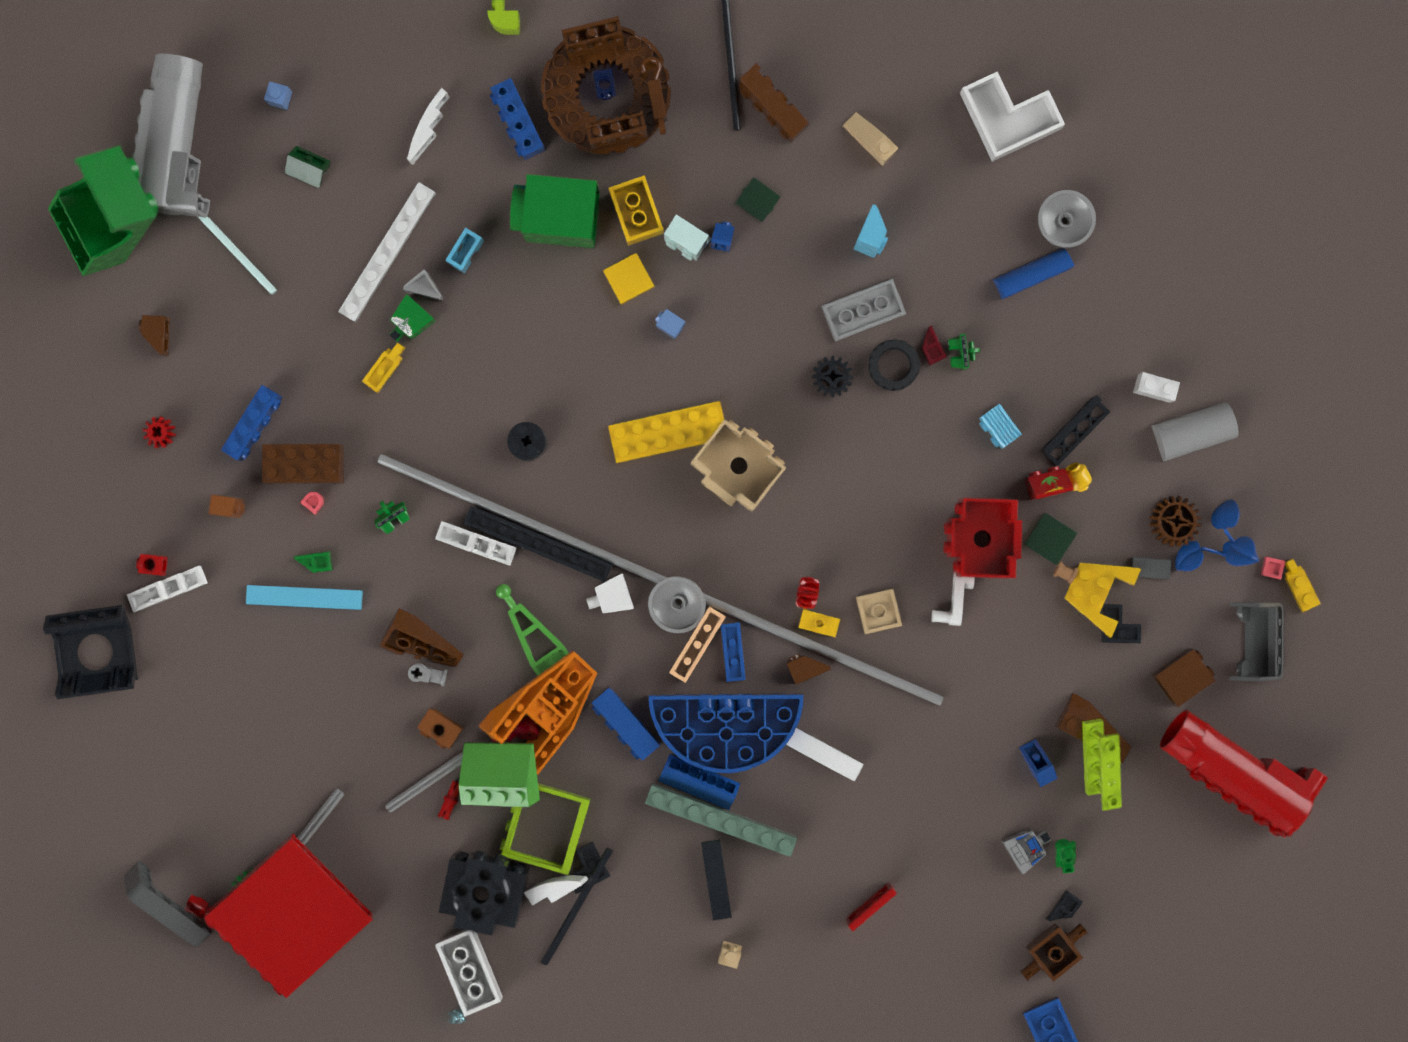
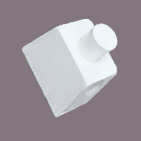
(612, 596)

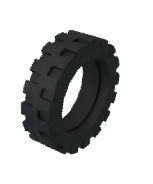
(913, 361)

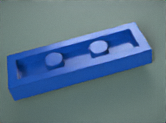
(733, 652)

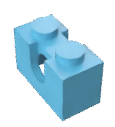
(471, 243)

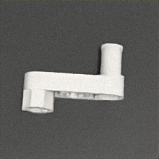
(954, 616)

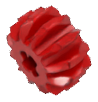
(152, 433)
(807, 593)

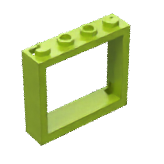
(540, 862)

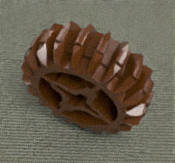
(1174, 528)

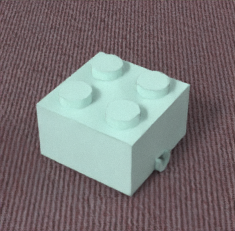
(686, 238)

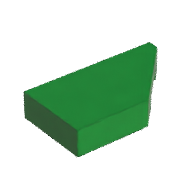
(316, 562)

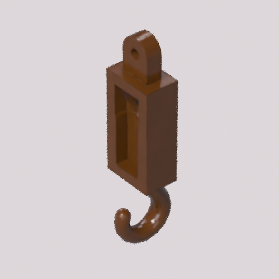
(655, 93)

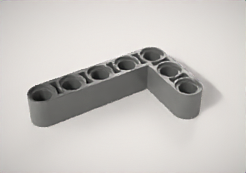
(165, 910)

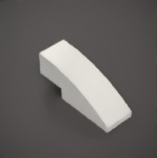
(554, 888)

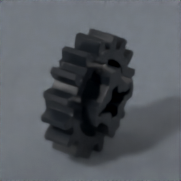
(832, 368)

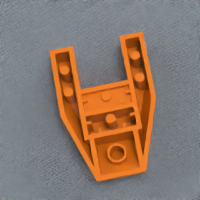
(551, 701)

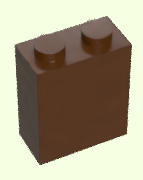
(1184, 677)

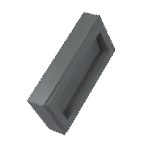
(1152, 567)

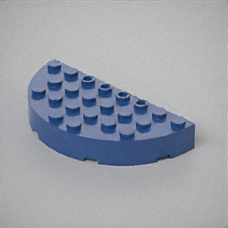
(726, 729)

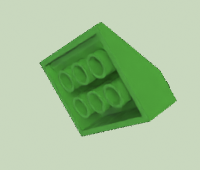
(498, 774)

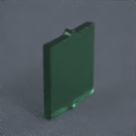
(758, 199)

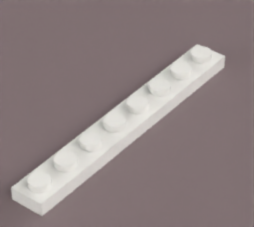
(387, 252)

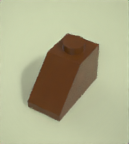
(156, 332)
(805, 668)

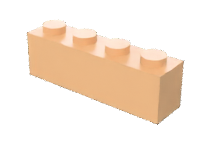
(697, 644)

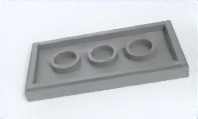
(863, 310)

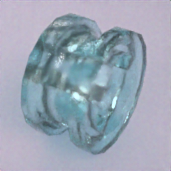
(457, 1017)

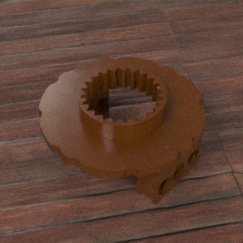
(588, 47)

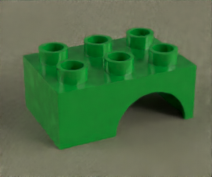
(104, 211)

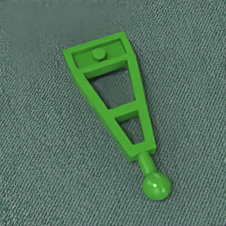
(504, 592)

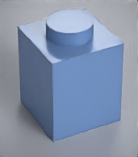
(278, 95)
(670, 323)

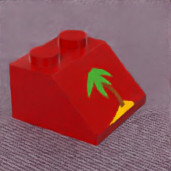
(1048, 484)

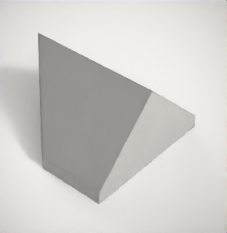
(423, 286)

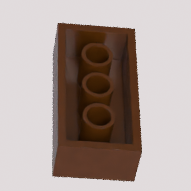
(302, 463)

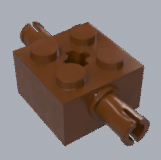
(1066, 955)

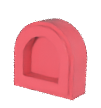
(313, 501)

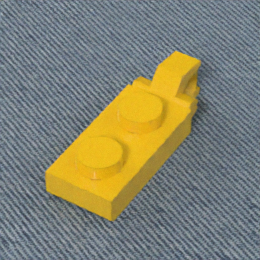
(384, 368)
(1300, 586)

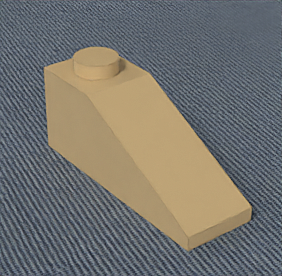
(871, 138)

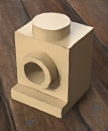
(730, 954)

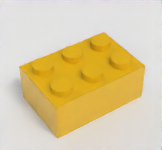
(636, 210)

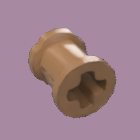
(1065, 572)

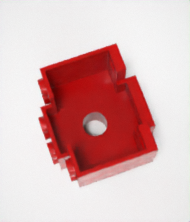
(1004, 534)

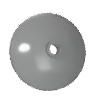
(1079, 216)
(670, 614)

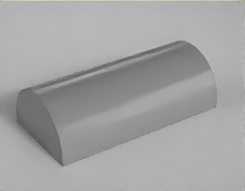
(1195, 431)

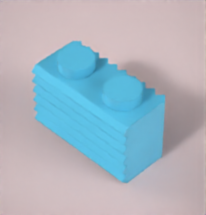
(999, 426)

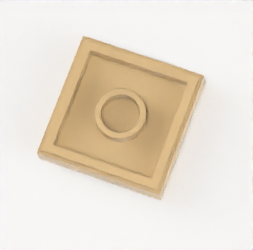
(878, 611)

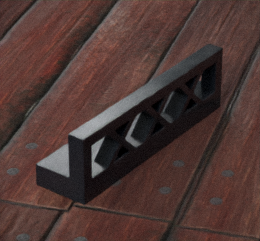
(1070, 426)

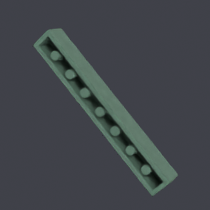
(721, 819)

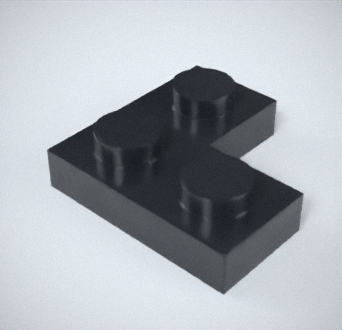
(1123, 632)
(589, 858)

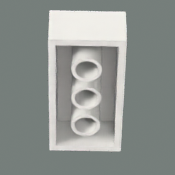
(469, 971)

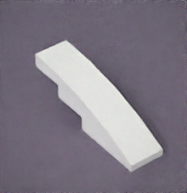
(424, 133)
(475, 543)
(167, 589)
(825, 754)

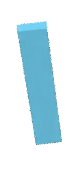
(304, 597)

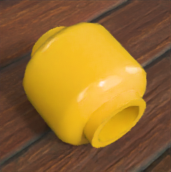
(1079, 476)

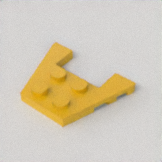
(1091, 588)

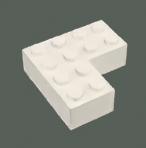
(1007, 126)

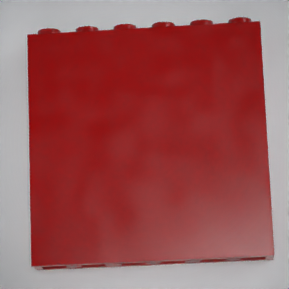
(288, 916)

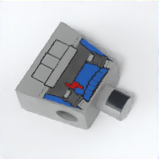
(1026, 848)

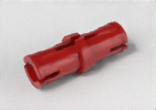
(449, 800)

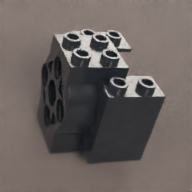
(505, 887)

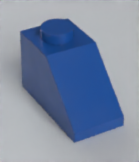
(722, 236)
(1038, 763)

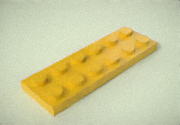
(665, 432)

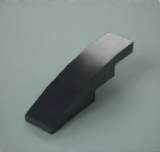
(716, 879)

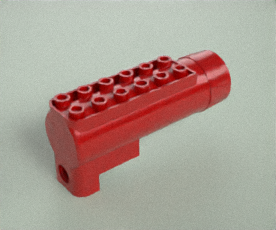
(1256, 786)

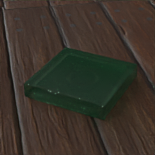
(1050, 538)

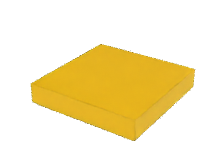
(628, 278)

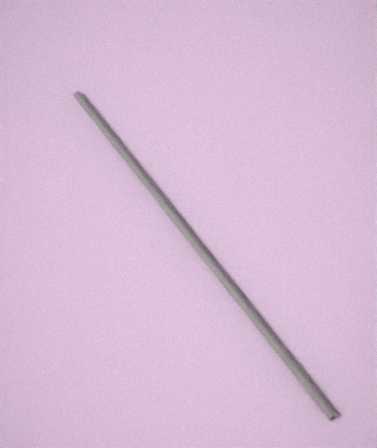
(655, 577)

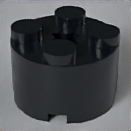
(523, 431)

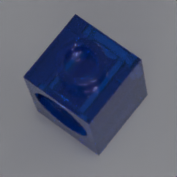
(604, 76)

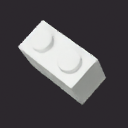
(1156, 387)

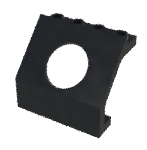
(69, 631)

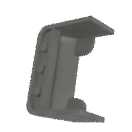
(1262, 641)

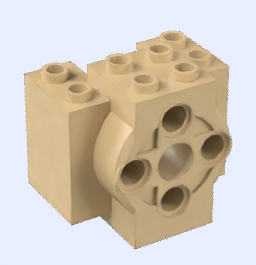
(724, 447)

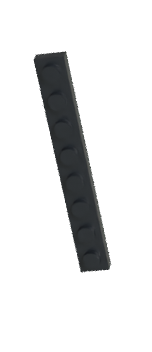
(538, 543)

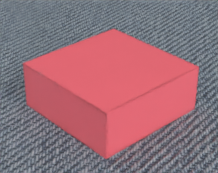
(1272, 568)

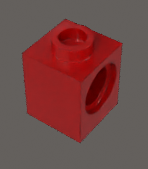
(159, 568)

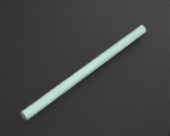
(238, 254)

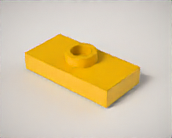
(819, 623)

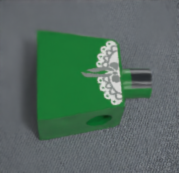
(410, 319)

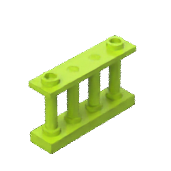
(1102, 764)

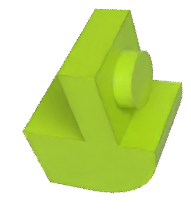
(504, 21)

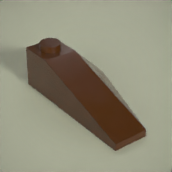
(412, 636)
(1081, 710)

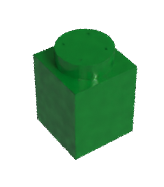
(556, 210)

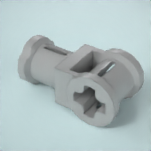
(428, 674)

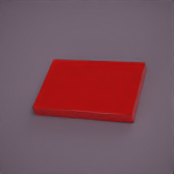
(871, 906)

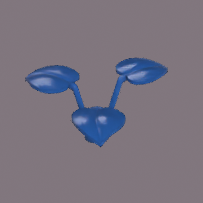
(1236, 552)

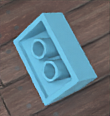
(872, 236)

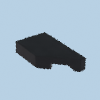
(1065, 907)

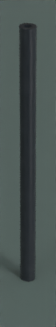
(731, 65)
(577, 905)

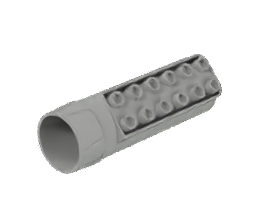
(167, 136)

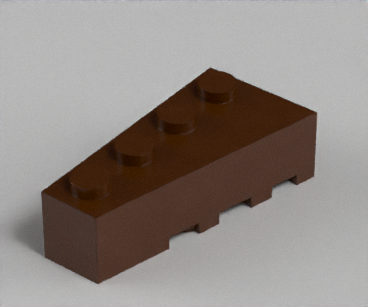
(772, 103)

